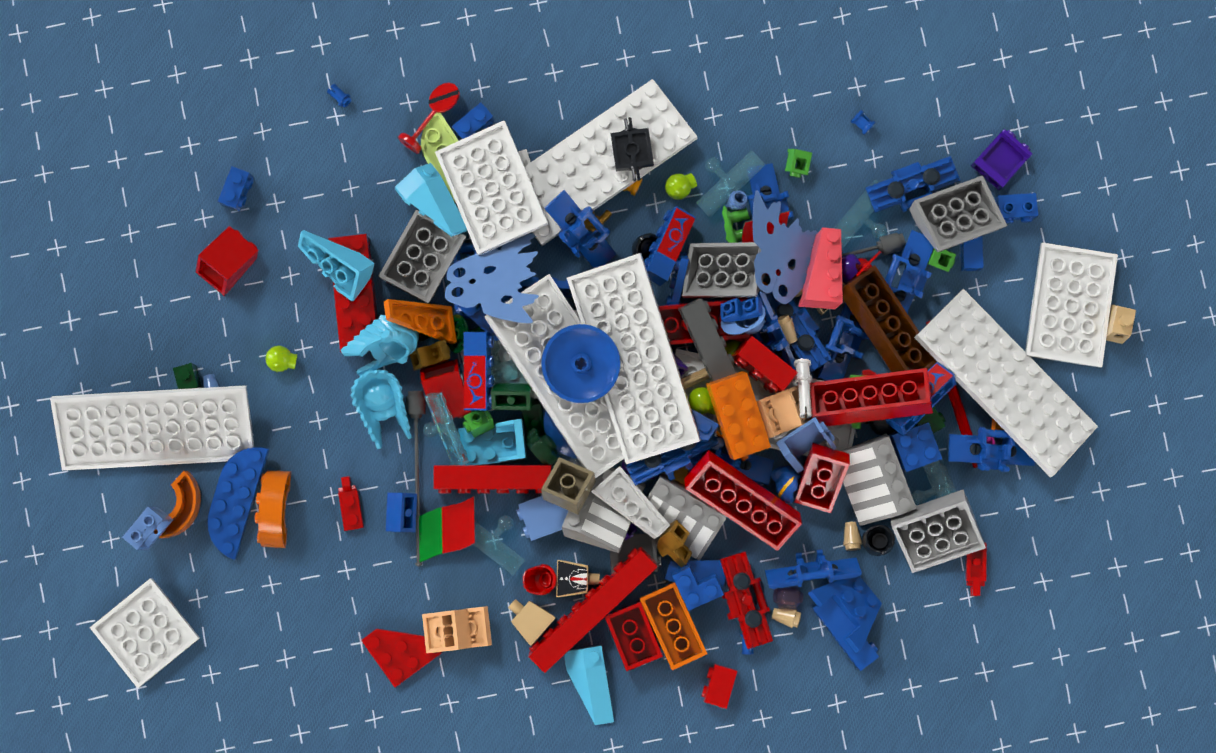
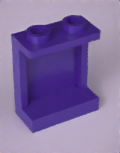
(1002, 159)

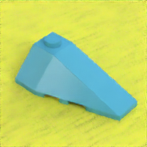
(429, 194)
(342, 265)
(589, 677)

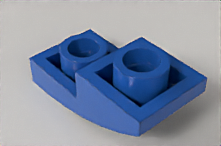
(741, 310)

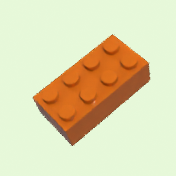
(738, 415)
(673, 626)

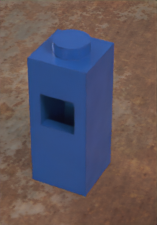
(972, 255)

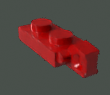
(350, 505)
(976, 570)

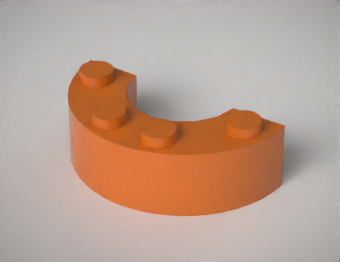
(186, 506)
(272, 506)

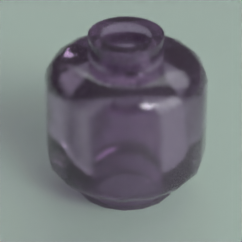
(788, 597)

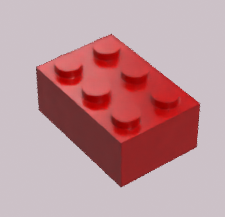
(763, 365)
(822, 478)
(633, 636)

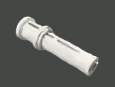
(803, 380)

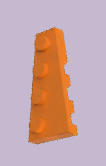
(422, 317)

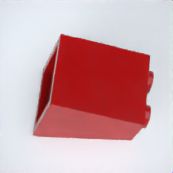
(226, 260)
(448, 380)

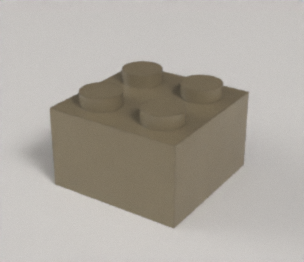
(568, 485)

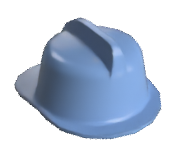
(747, 326)

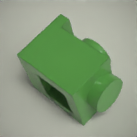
(803, 159)
(945, 262)
(478, 422)

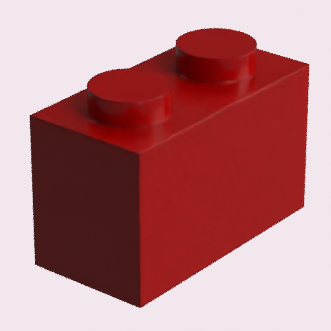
(719, 685)

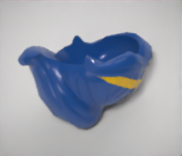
(785, 482)

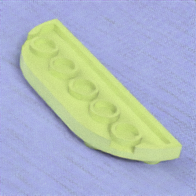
(435, 137)

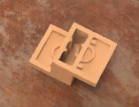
(781, 412)
(457, 629)

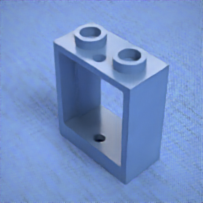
(142, 534)

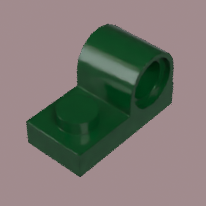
(533, 418)

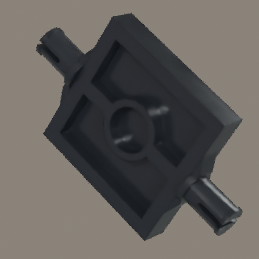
(632, 149)

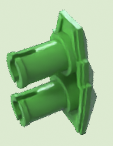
(733, 217)

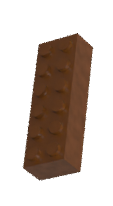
(885, 322)

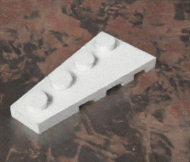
(629, 501)

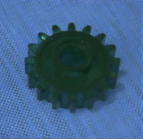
(542, 447)

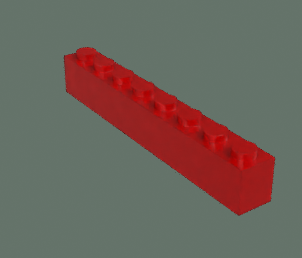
(592, 609)

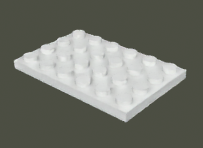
(491, 188)
(1071, 305)

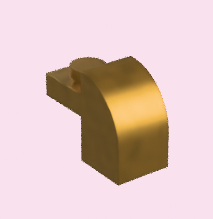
(430, 355)
(673, 544)

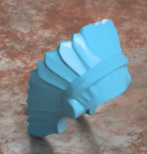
(385, 341)
(377, 399)

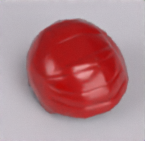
(539, 579)

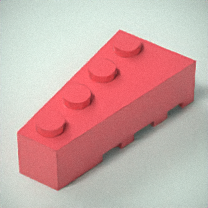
(824, 272)

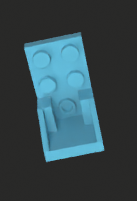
(497, 445)

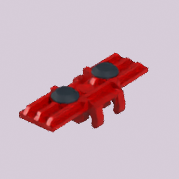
(740, 602)

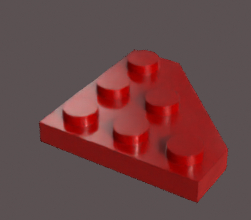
(398, 653)

